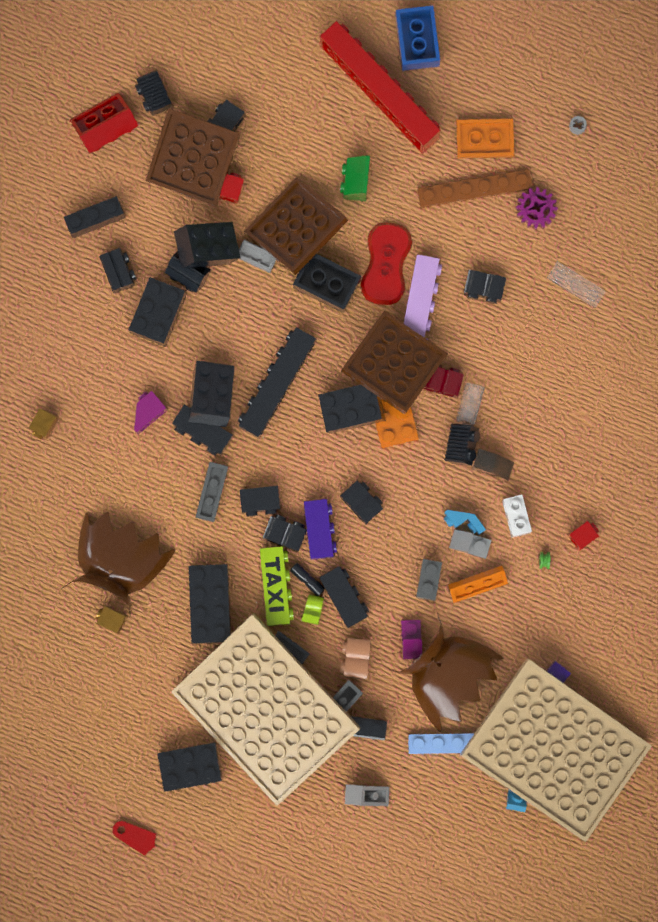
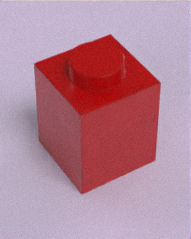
(231, 188)
(584, 535)

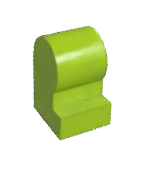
(313, 609)

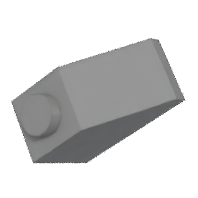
(367, 795)

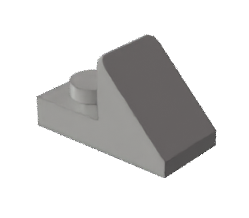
(470, 543)

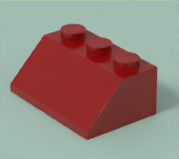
(104, 123)

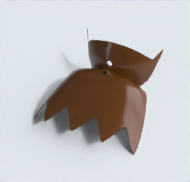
(131, 561)
(455, 680)

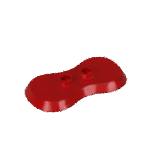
(384, 277)

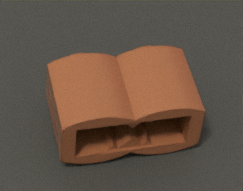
(357, 658)

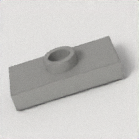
(256, 256)

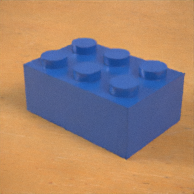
(417, 38)

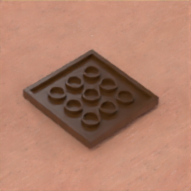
(192, 156)
(296, 226)
(394, 362)

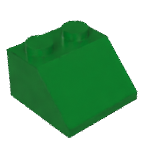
(356, 178)

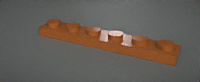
(474, 188)

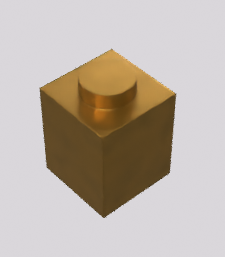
(43, 424)
(110, 619)

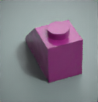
(147, 411)

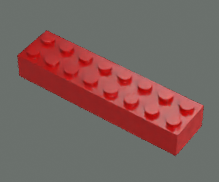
(379, 87)

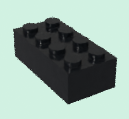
(209, 603)

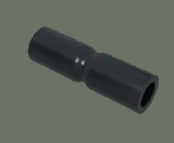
(309, 581)

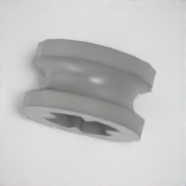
(579, 119)

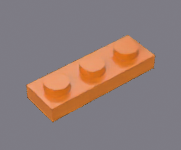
(477, 584)

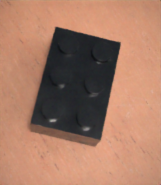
(207, 244)
(327, 282)
(157, 312)
(211, 393)
(350, 408)
(189, 767)

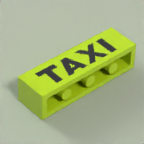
(275, 586)

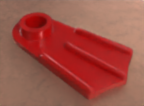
(135, 837)

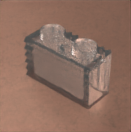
(470, 404)

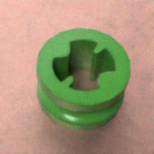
(544, 560)

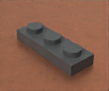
(211, 492)

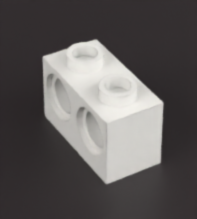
(516, 516)

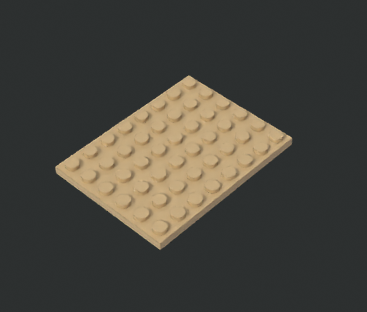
(265, 709)
(555, 750)

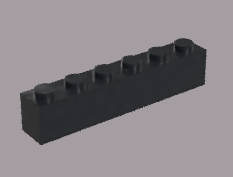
(277, 382)

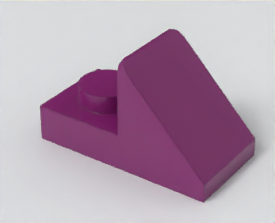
(411, 639)

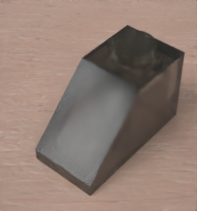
(492, 464)

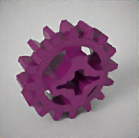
(544, 205)

